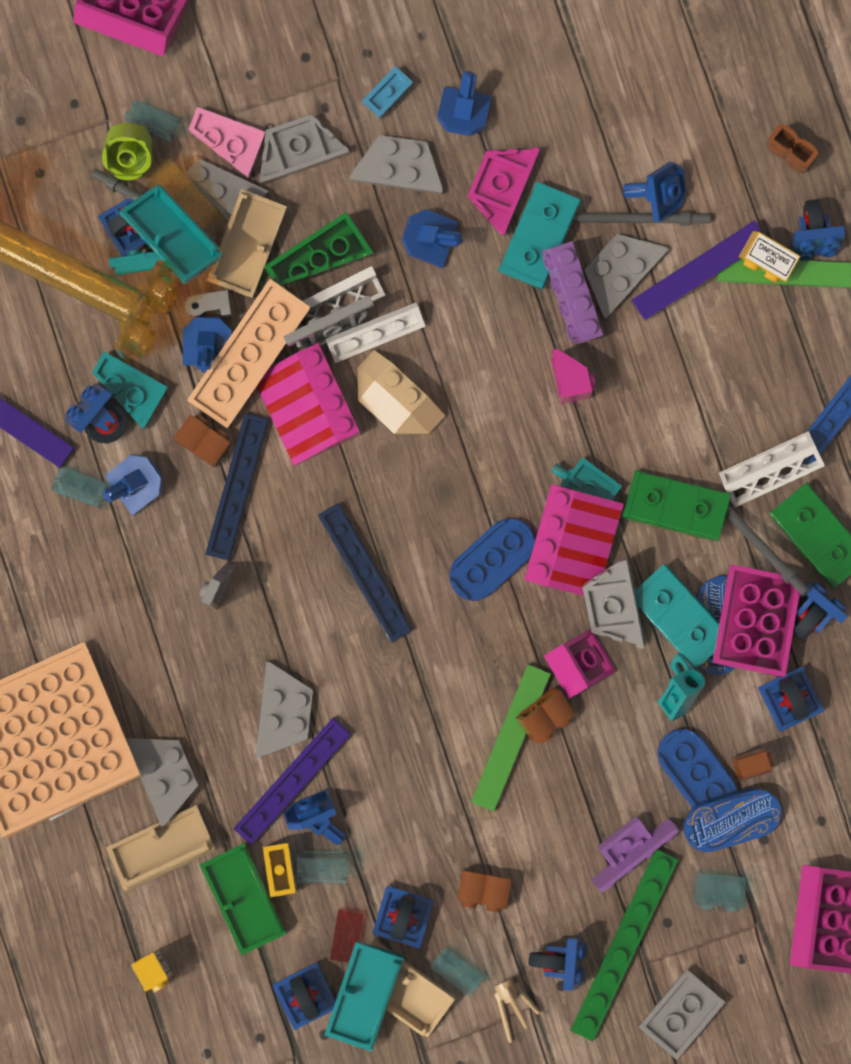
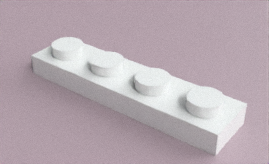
(375, 332)

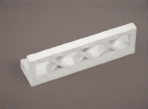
(343, 288)
(769, 465)

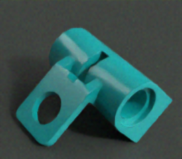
(682, 690)

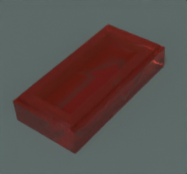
(345, 935)

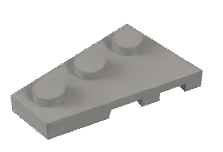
(213, 591)

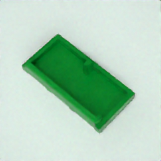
(676, 506)
(816, 534)
(243, 899)

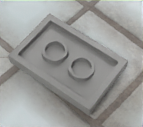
(681, 1014)

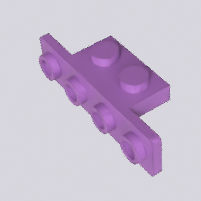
(630, 847)

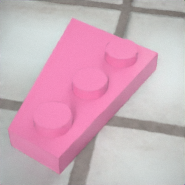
(228, 138)

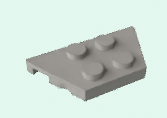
(298, 147)
(398, 165)
(620, 270)
(337, 321)
(614, 604)
(283, 711)
(164, 775)

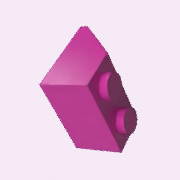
(571, 378)
(579, 663)

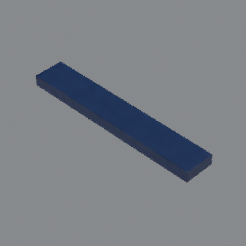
(237, 487)
(365, 573)

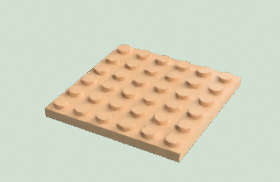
(58, 740)

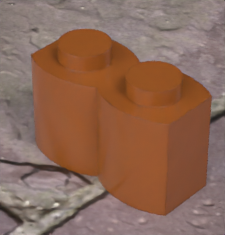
(787, 145)
(202, 440)
(545, 716)
(752, 764)
(484, 890)

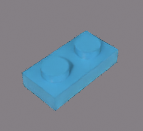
(387, 92)

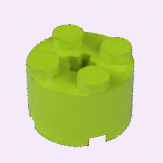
(127, 150)

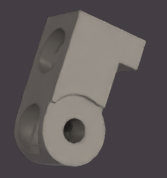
(210, 304)

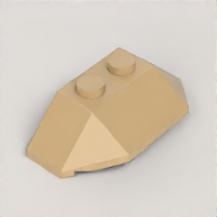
(395, 398)

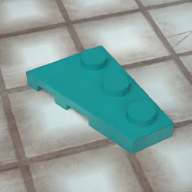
(131, 388)

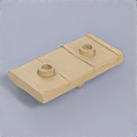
(247, 243)
(160, 849)
(417, 998)

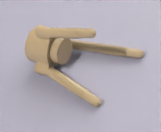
(508, 992)

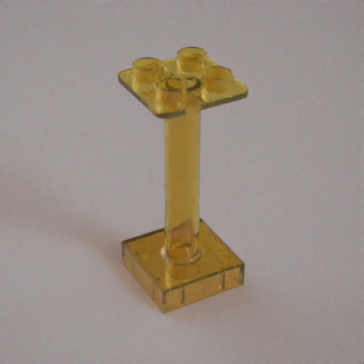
(129, 304)

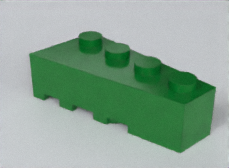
(320, 252)

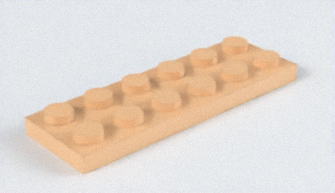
(248, 353)

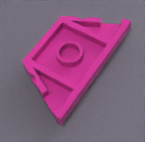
(501, 184)

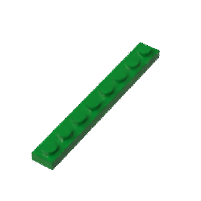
(623, 945)

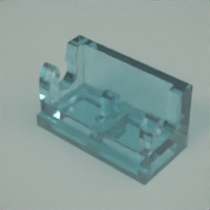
(153, 119)
(79, 487)
(322, 867)

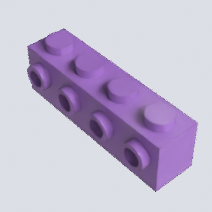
(572, 293)

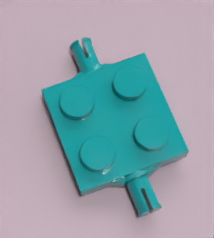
(588, 479)

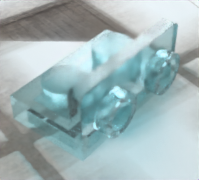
(719, 891)

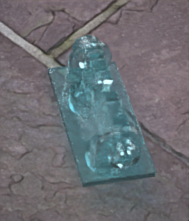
(457, 972)

